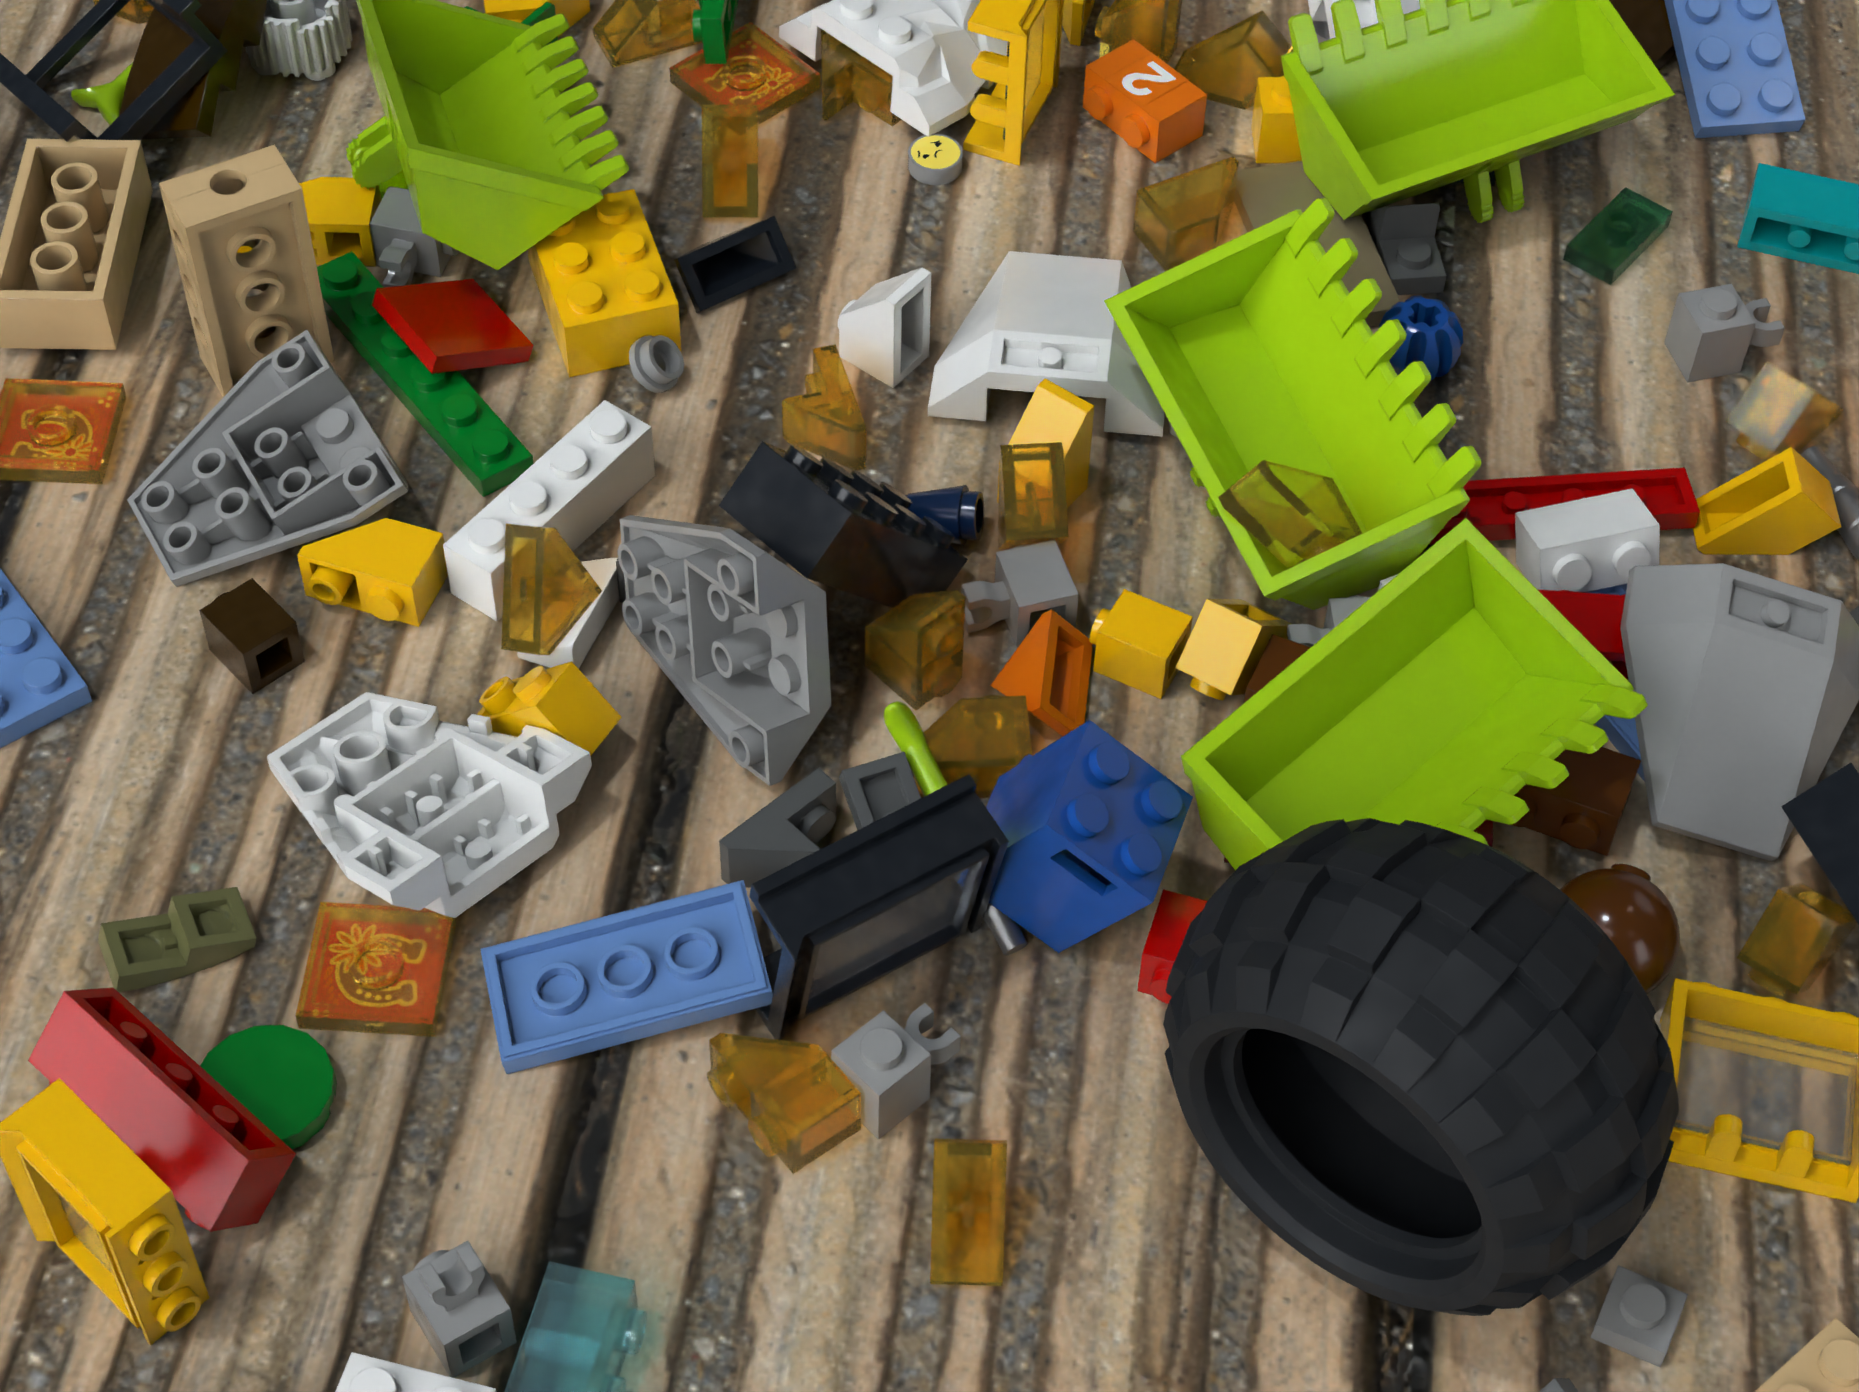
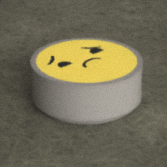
(935, 159)

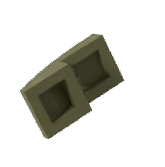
(191, 937)

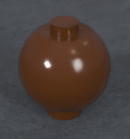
(1632, 916)

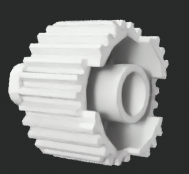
(302, 38)

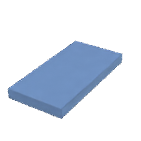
(625, 977)

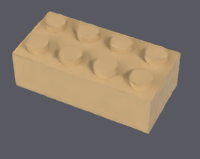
(72, 243)

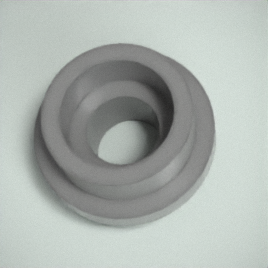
(656, 363)

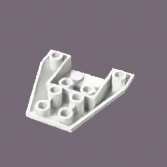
(1050, 323)

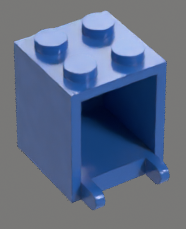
(1084, 836)

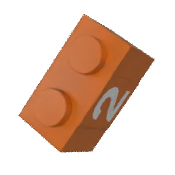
(1144, 101)

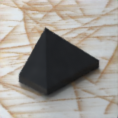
(734, 263)

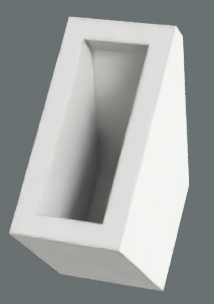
(888, 327)

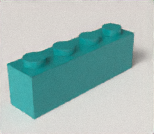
(1802, 218)

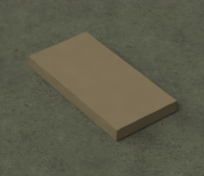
(1281, 188)

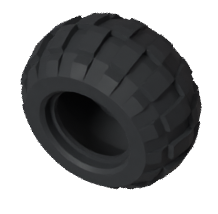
(1421, 1065)

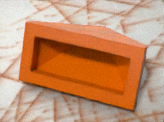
(1051, 672)

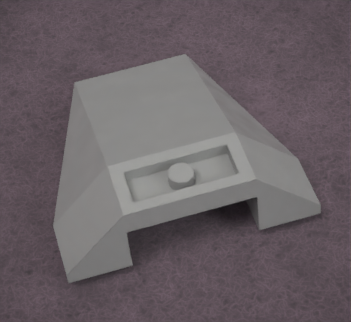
(267, 469)
(731, 635)
(1740, 695)

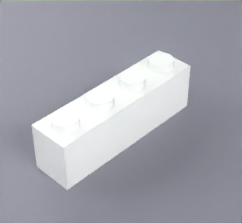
(567, 489)

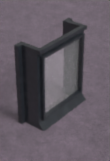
(877, 899)

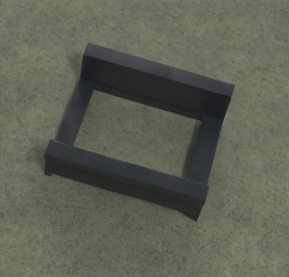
(150, 104)

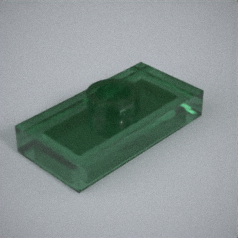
(1617, 235)

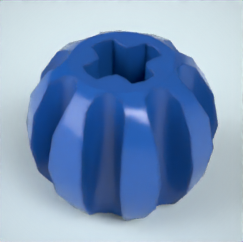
(1431, 335)

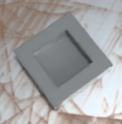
(1639, 1316)

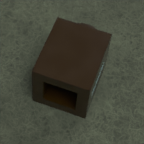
(252, 635)

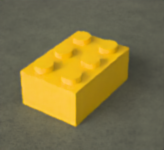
(604, 285)

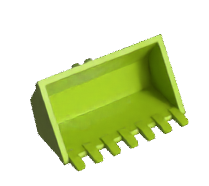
(1457, 94)
(482, 125)
(1276, 364)
(1412, 710)

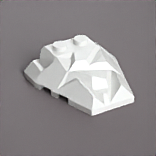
(915, 42)
(429, 804)

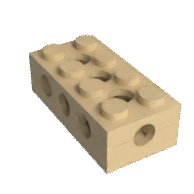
(212, 215)

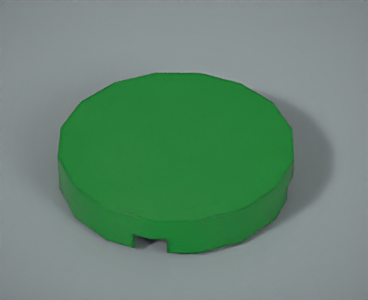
(278, 1077)

